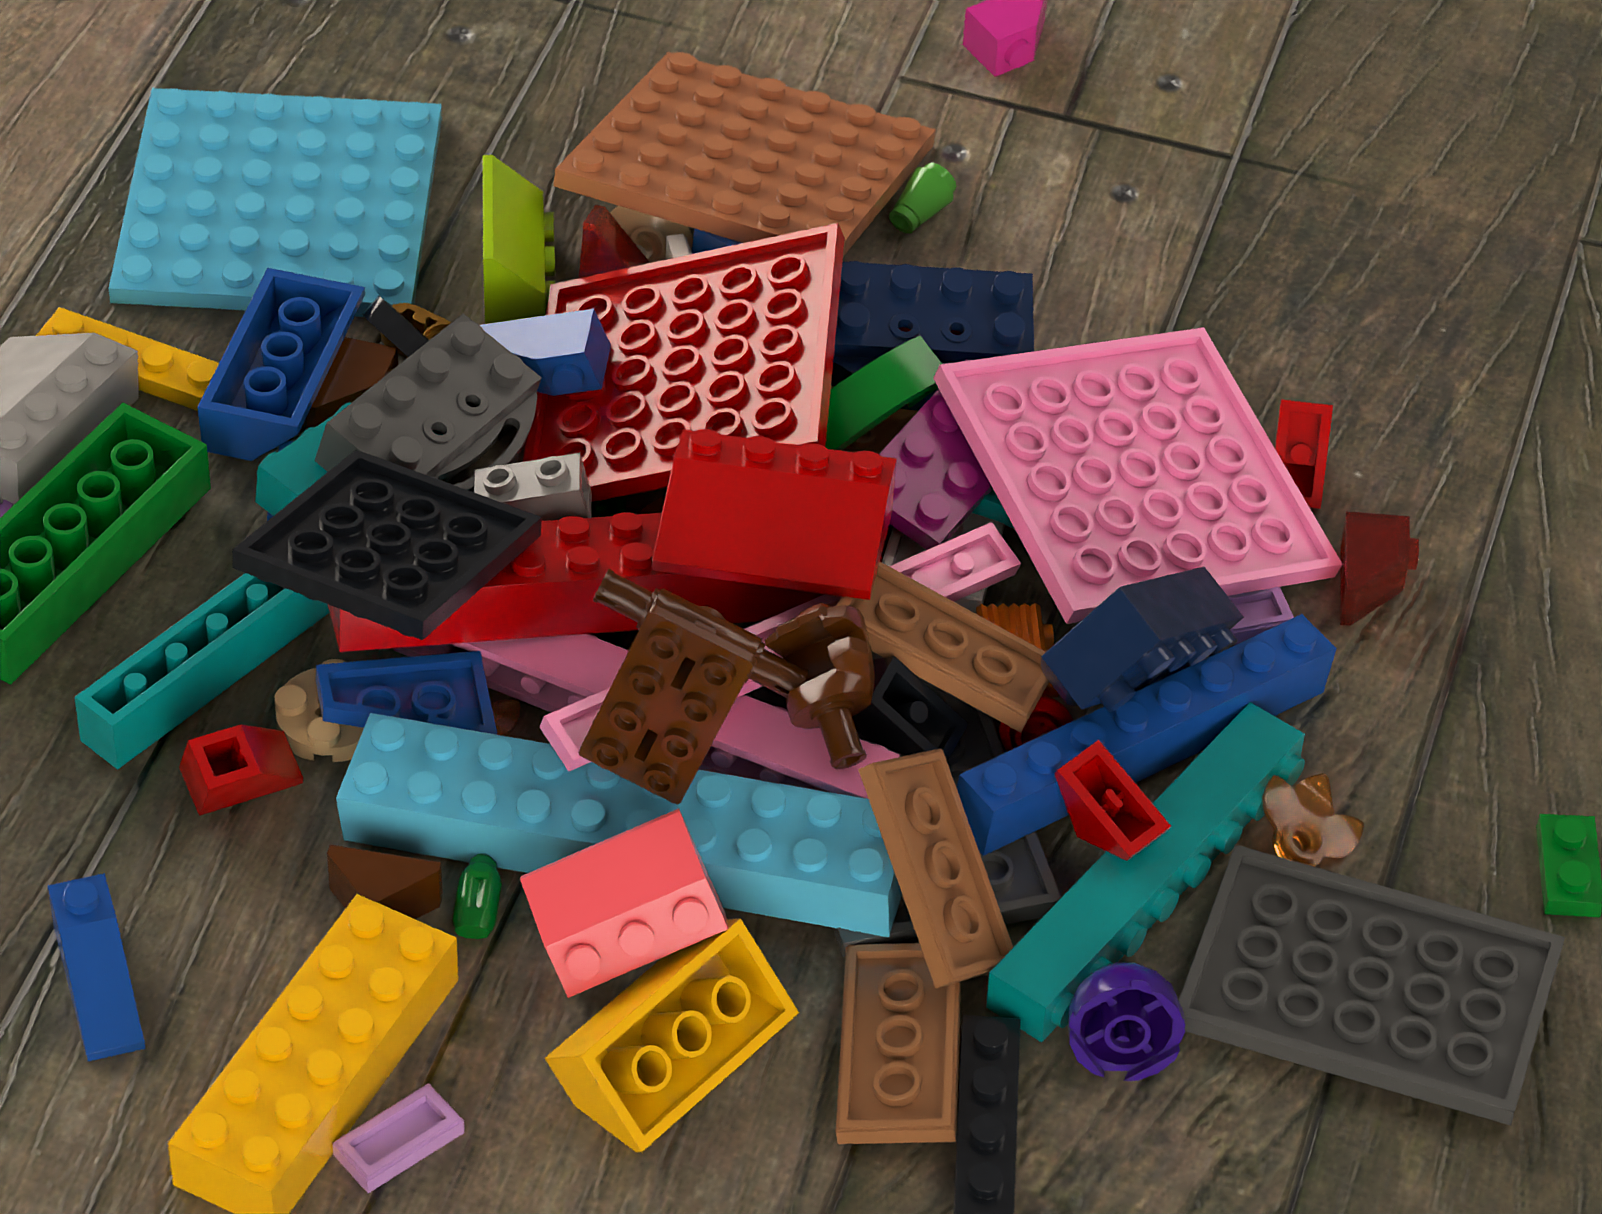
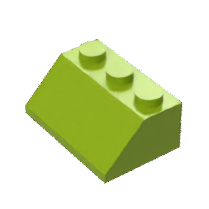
(514, 245)

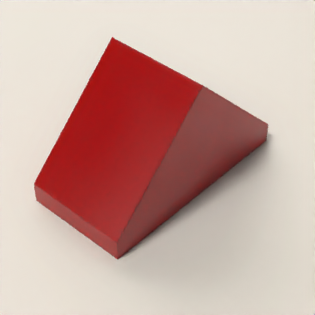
(1108, 804)

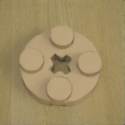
(307, 733)

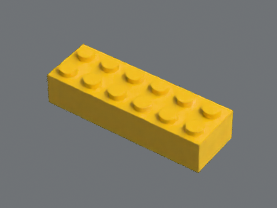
(314, 1061)

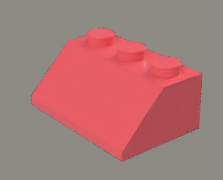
(623, 903)

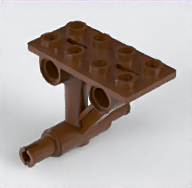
(674, 687)

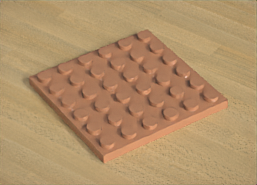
(743, 154)

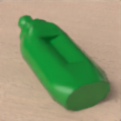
(477, 898)

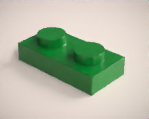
(1569, 865)

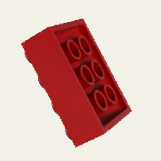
(775, 514)

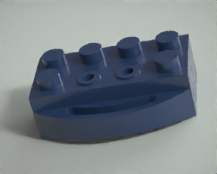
(878, 299)
(1141, 638)

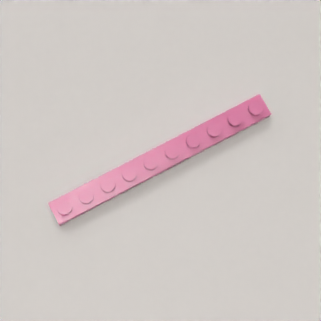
(950, 569)

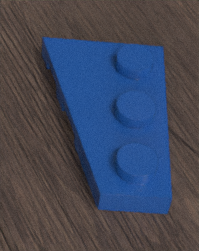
(419, 688)

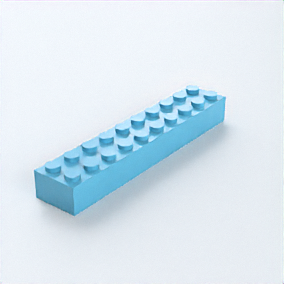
(513, 799)

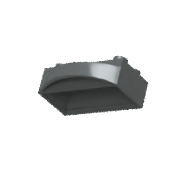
(431, 394)

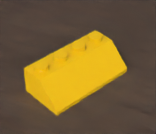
(673, 1036)

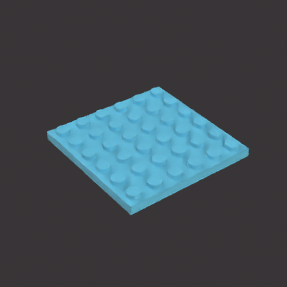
(275, 185)

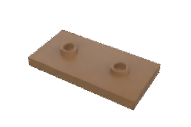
(952, 647)
(937, 865)
(896, 1049)

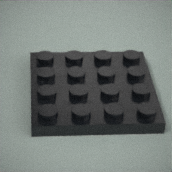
(387, 544)

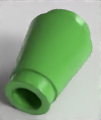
(923, 196)

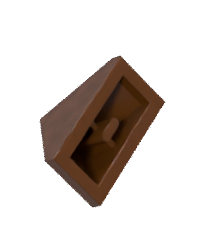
(391, 880)

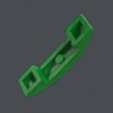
(879, 390)

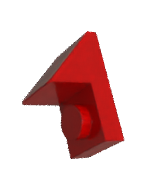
(1303, 445)

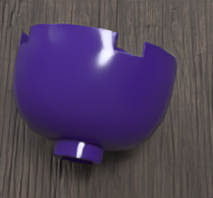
(1125, 1021)

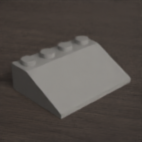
(54, 397)

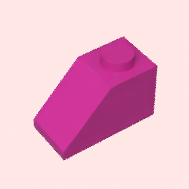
(1004, 32)

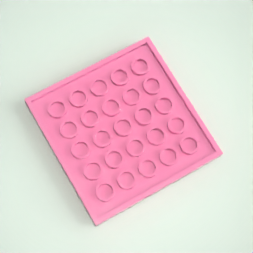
(1135, 468)

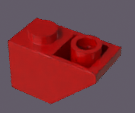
(237, 766)

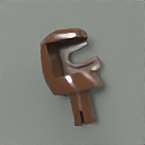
(839, 679)

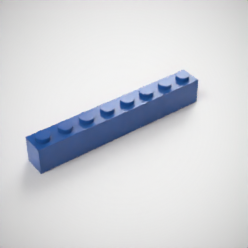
(1150, 731)

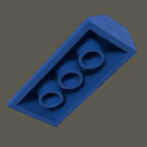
(275, 363)

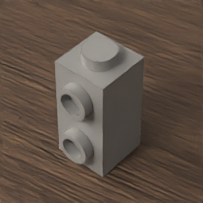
(543, 487)

